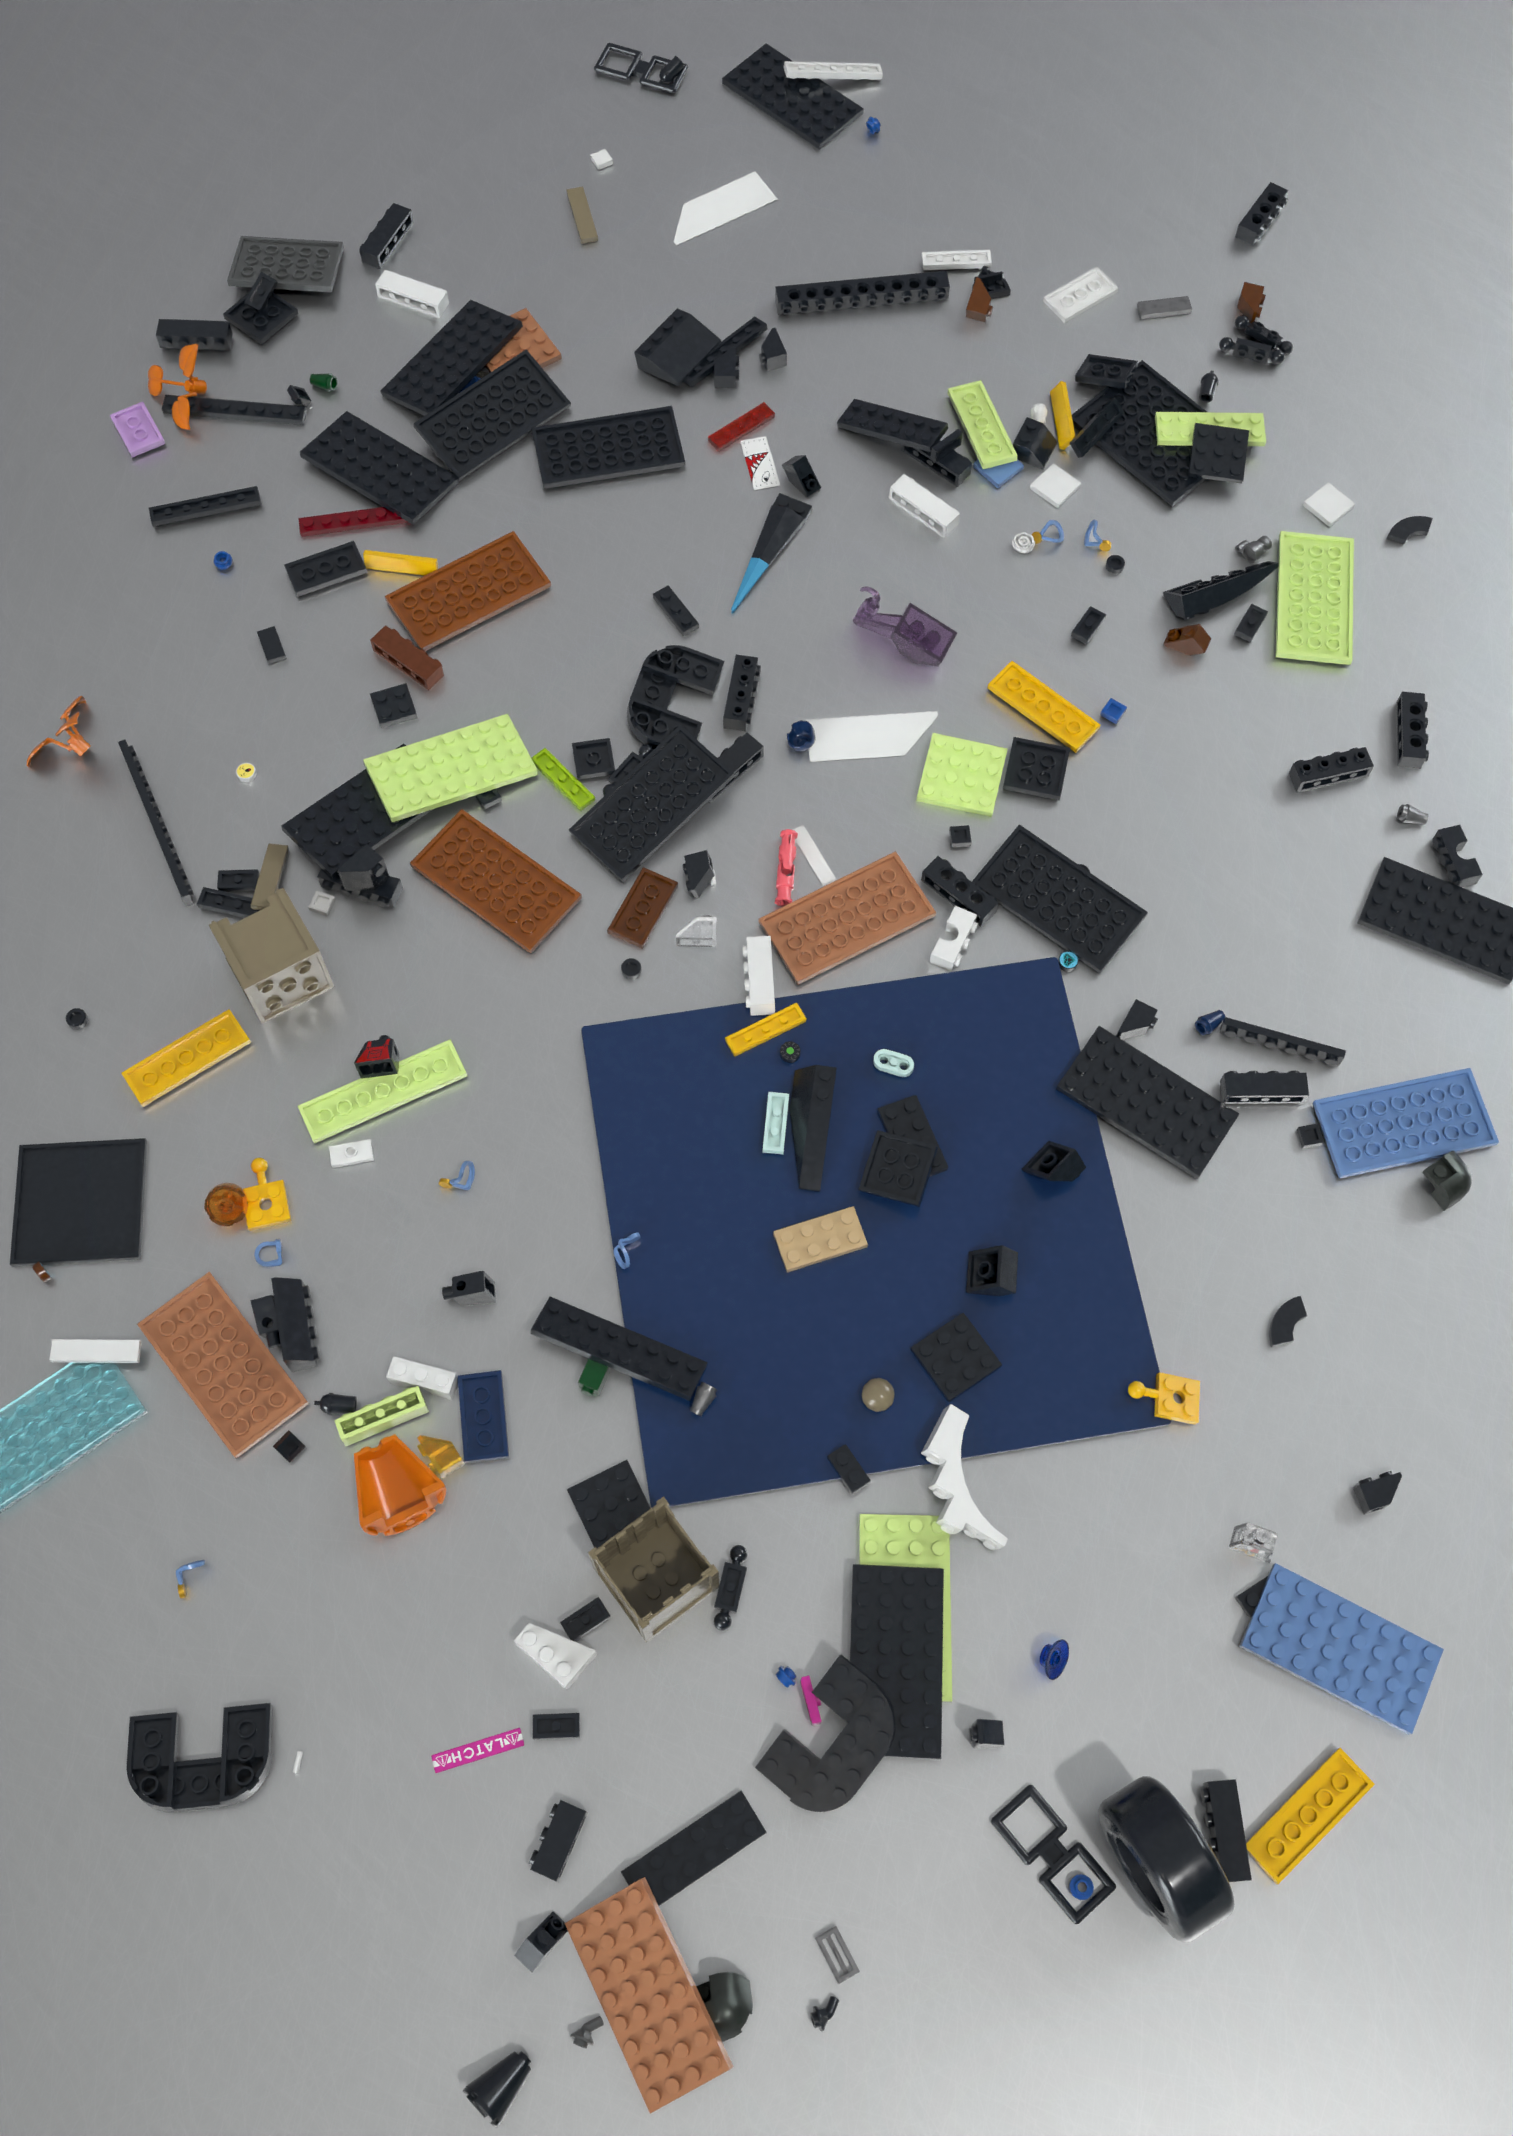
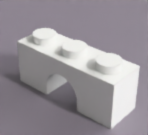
(947, 953)
(435, 1380)

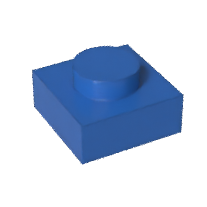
(1113, 711)

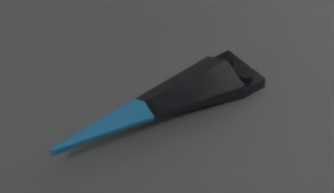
(781, 525)

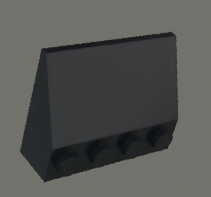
(676, 348)

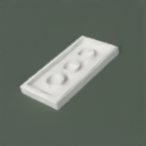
(1080, 294)

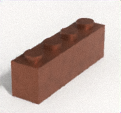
(407, 657)

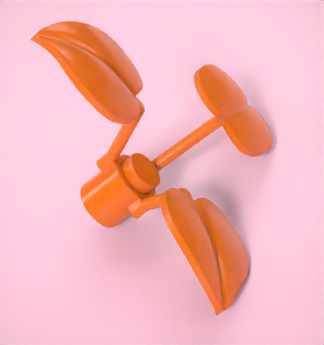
(180, 408)
(76, 741)

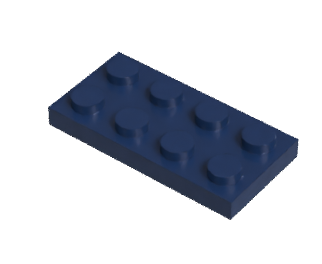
(483, 1416)

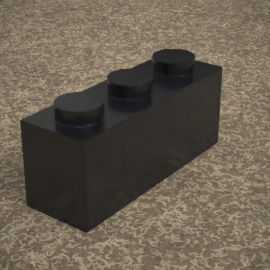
(558, 1840)

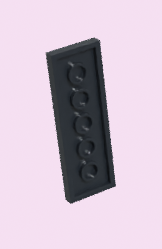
(892, 425)
(697, 1848)

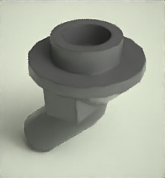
(583, 2036)

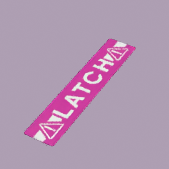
(477, 1750)

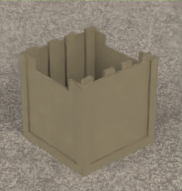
(273, 957)
(654, 1570)

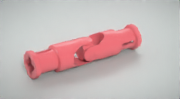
(786, 856)

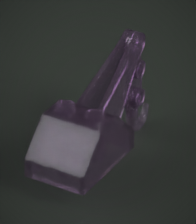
(913, 633)

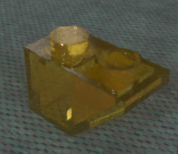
(442, 1455)

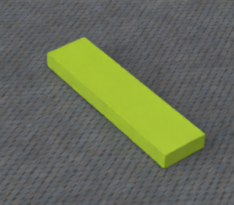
(563, 779)

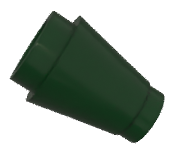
(325, 381)

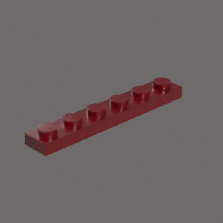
(348, 521)

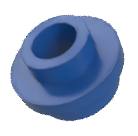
(873, 125)
(222, 560)
(786, 1676)
(1073, 1886)

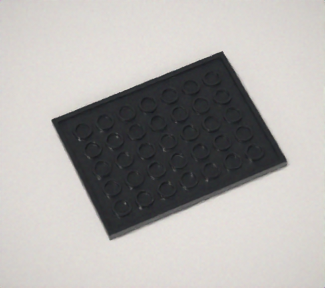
(1134, 437)

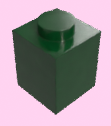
(593, 1378)

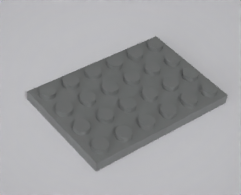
(292, 262)

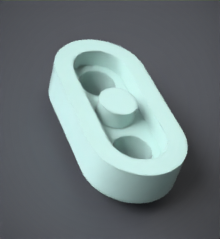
(893, 1064)

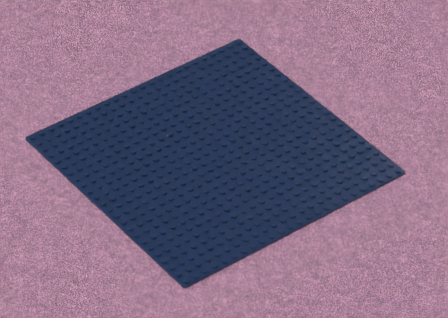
(796, 1347)

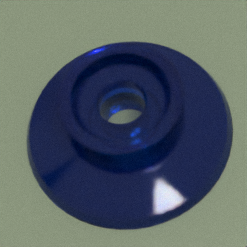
(1054, 1658)

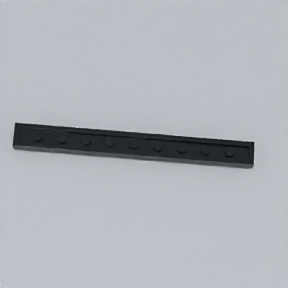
(159, 827)

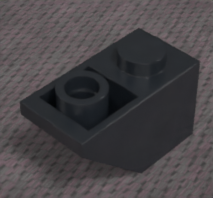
(725, 370)
(801, 475)
(699, 871)
(1377, 1493)
(987, 1733)
(541, 1942)

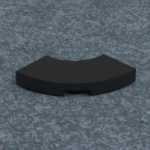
(1410, 527)
(1284, 1321)

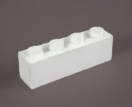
(412, 293)
(924, 505)
(760, 975)

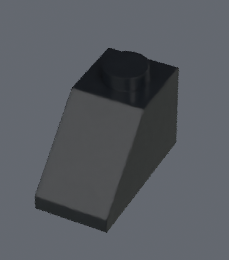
(773, 352)
(1138, 1021)

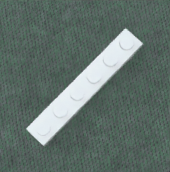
(831, 70)

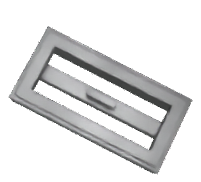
(847, 1974)

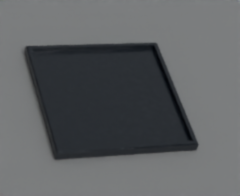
(79, 1202)

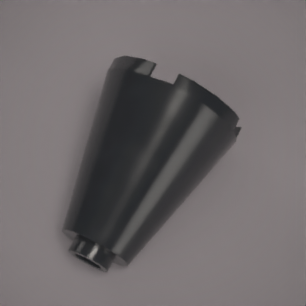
(498, 2087)

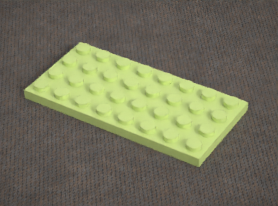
(1315, 598)
(450, 767)
(911, 1543)

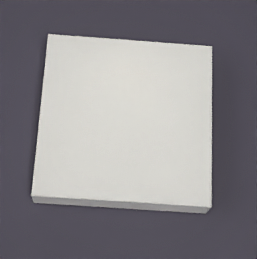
(1055, 485)
(1329, 504)

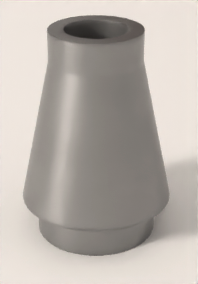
(1410, 814)
(703, 1398)

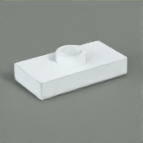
(351, 1153)

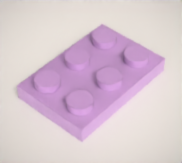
(137, 429)

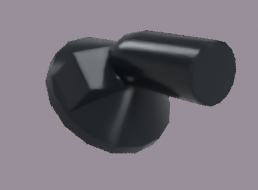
(821, 2016)

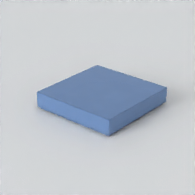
(999, 474)

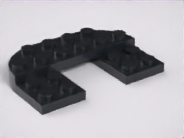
(655, 686)
(852, 1757)
(200, 1782)

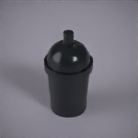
(671, 70)
(1208, 386)
(337, 1404)

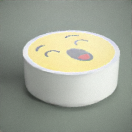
(246, 772)

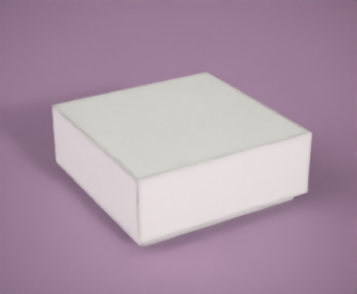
(601, 159)
(322, 903)

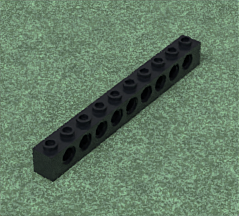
(862, 292)

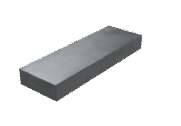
(1164, 307)

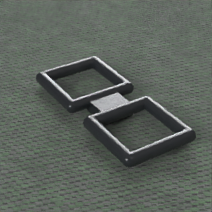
(638, 68)
(1053, 1854)

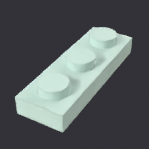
(775, 1123)

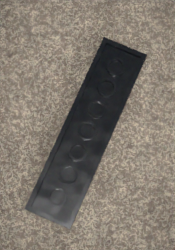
(619, 1348)

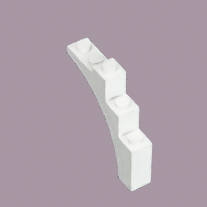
(949, 1483)

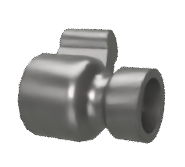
(1255, 549)

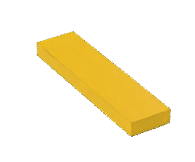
(1062, 415)
(399, 563)
(765, 1029)

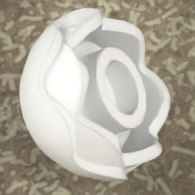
(1021, 538)

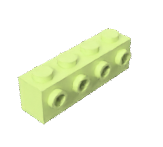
(381, 1415)

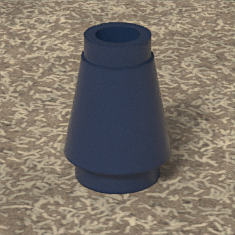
(1209, 1022)

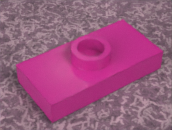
(811, 1700)

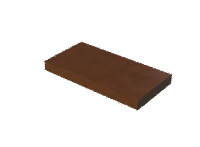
(642, 908)

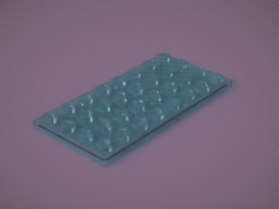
(61, 1424)

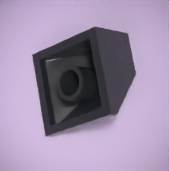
(1055, 1163)

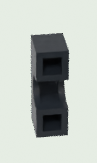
(1459, 870)

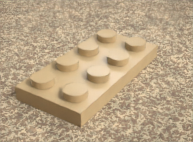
(820, 1239)

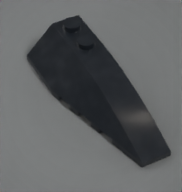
(1203, 596)
(810, 1121)

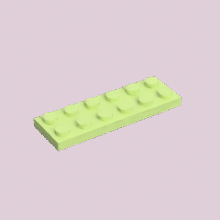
(982, 424)
(1178, 427)

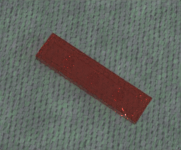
(741, 427)

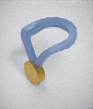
(1038, 536)
(1104, 545)
(446, 1183)
(181, 1588)

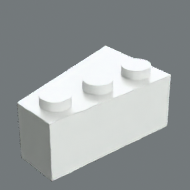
(555, 1654)

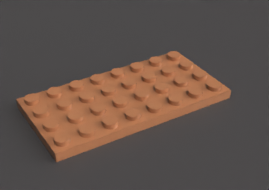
(846, 917)
(222, 1364)
(648, 1995)

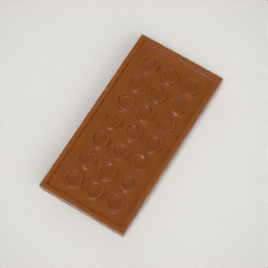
(467, 591)
(496, 880)

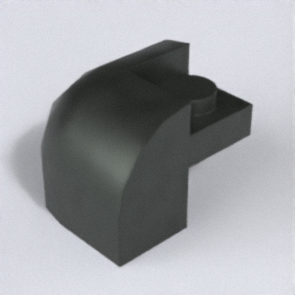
(1450, 1178)
(727, 2002)

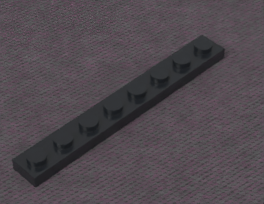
(240, 410)

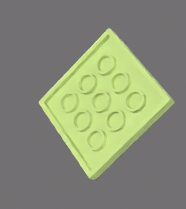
(962, 774)

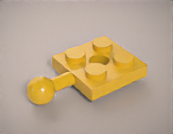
(272, 1191)
(1165, 1405)

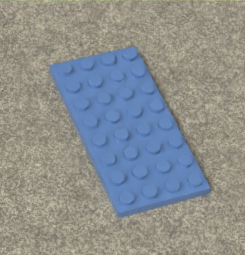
(1405, 1122)
(1342, 1648)

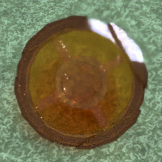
(226, 1204)

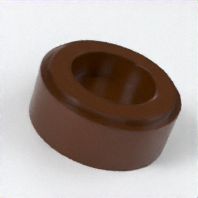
(41, 1272)

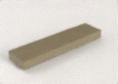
(582, 215)
(269, 875)

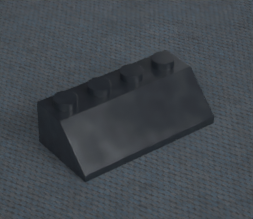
(295, 1323)

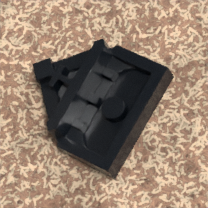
(994, 283)

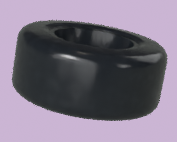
(1166, 1859)

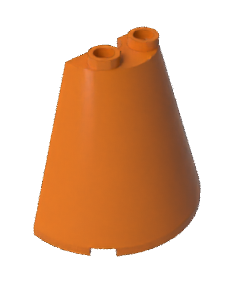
(394, 1488)

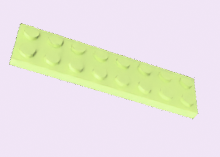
(377, 1095)

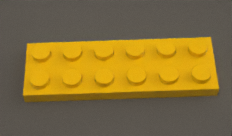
(1044, 706)
(186, 1057)
(1308, 1815)

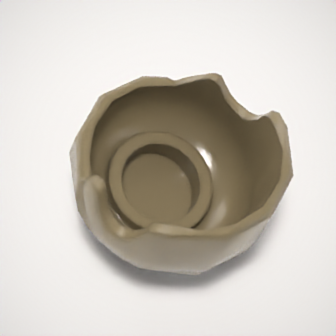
(878, 1394)

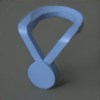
(622, 1242)
(277, 1262)

